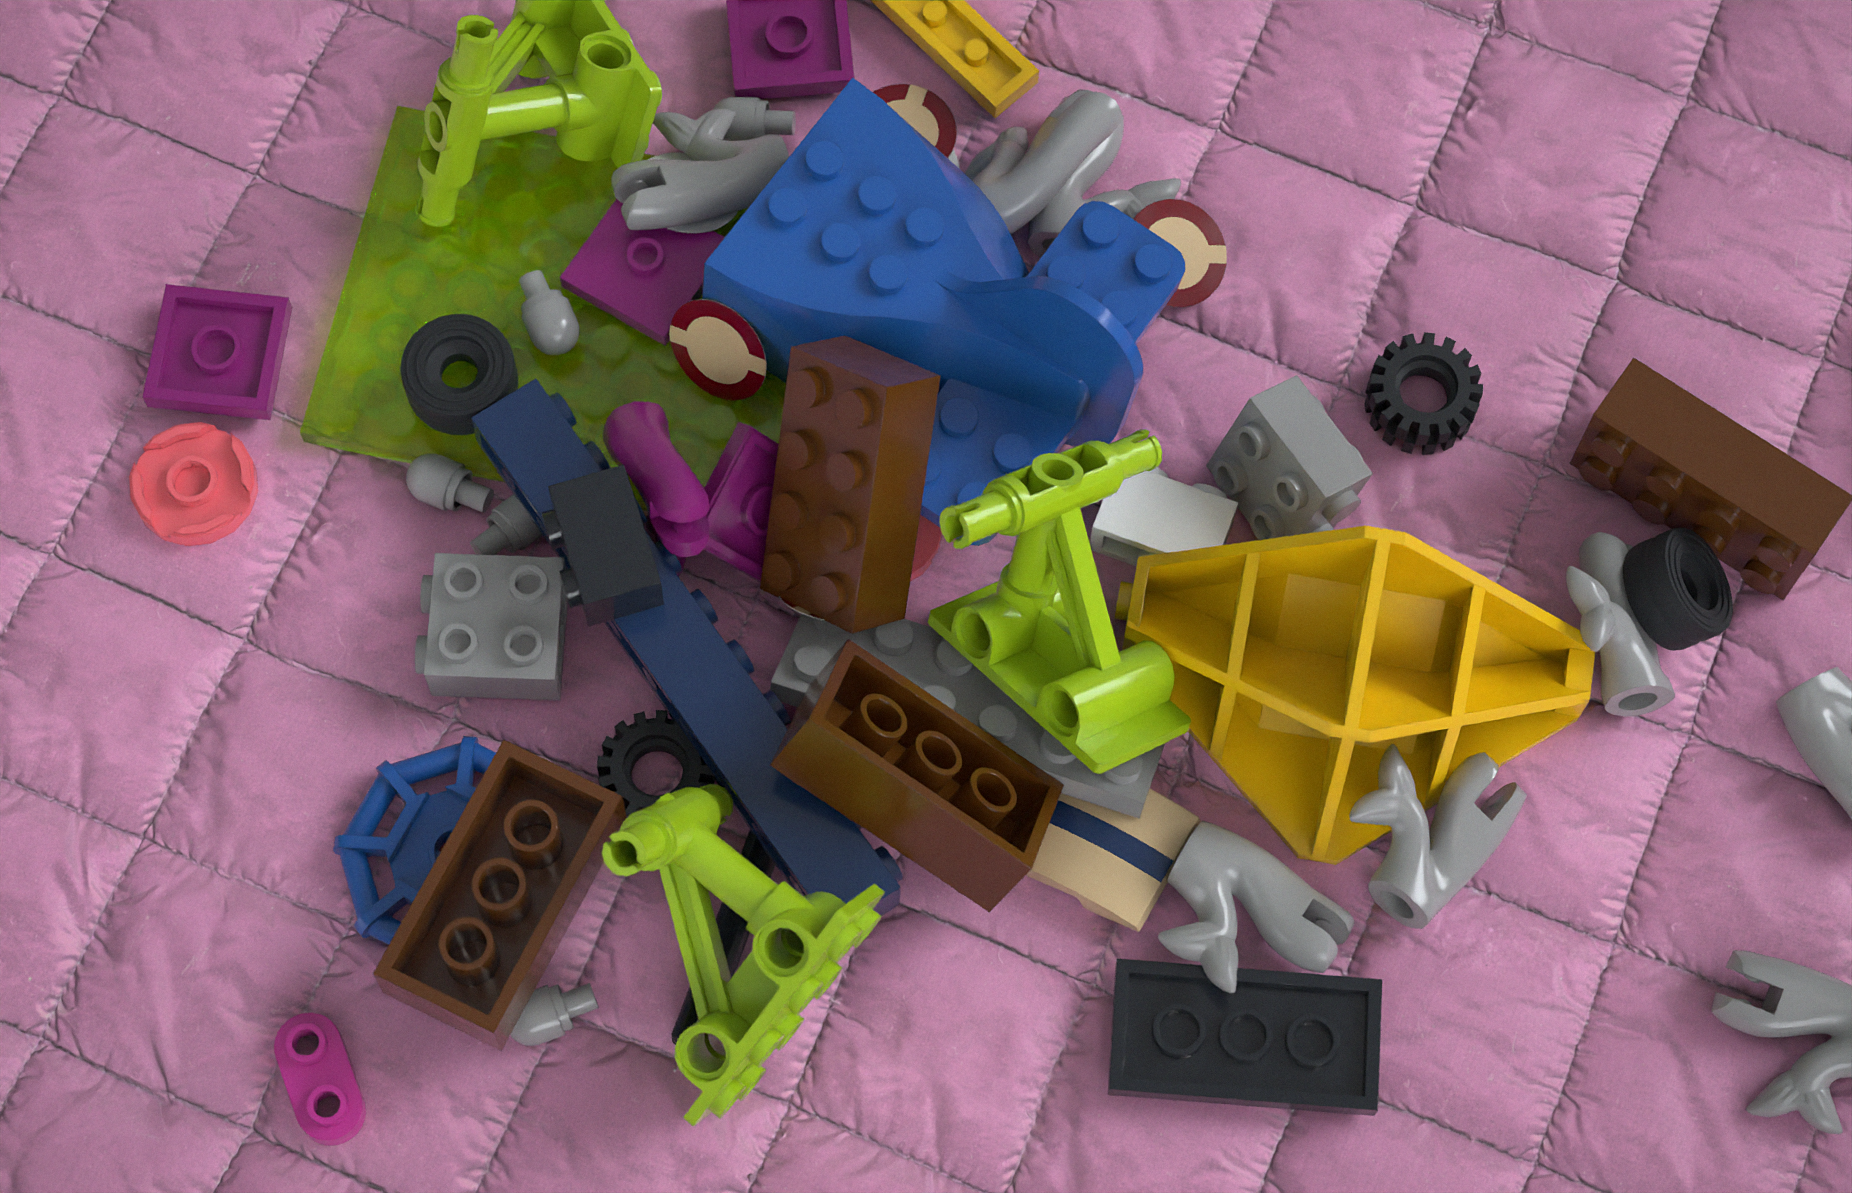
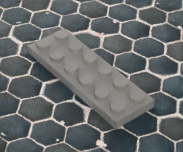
(947, 675)

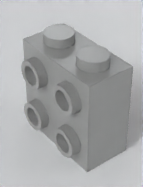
(1288, 464)
(493, 627)

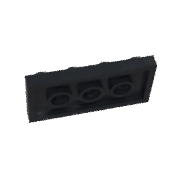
(1267, 1044)

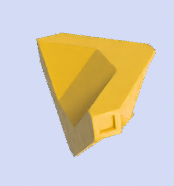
(1333, 648)

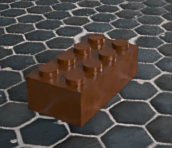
(1709, 475)
(849, 482)
(918, 776)
(501, 895)

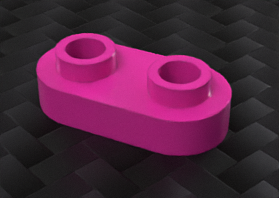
(319, 1076)

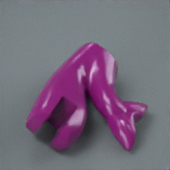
(673, 495)

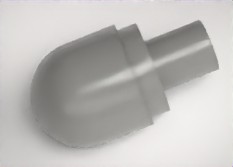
(756, 119)
(547, 316)
(446, 484)
(508, 528)
(550, 1013)

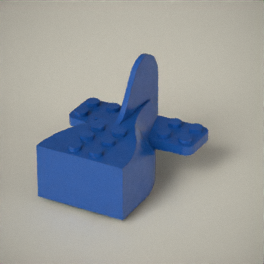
(908, 255)

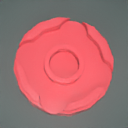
(193, 484)

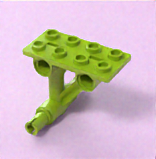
(595, 99)
(1046, 620)
(791, 953)

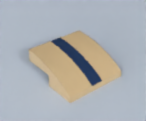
(1111, 858)

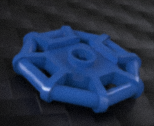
(415, 836)

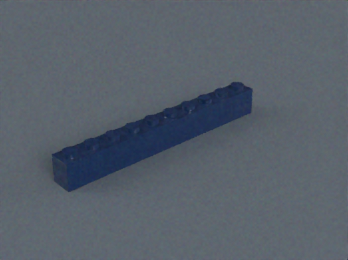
(694, 670)

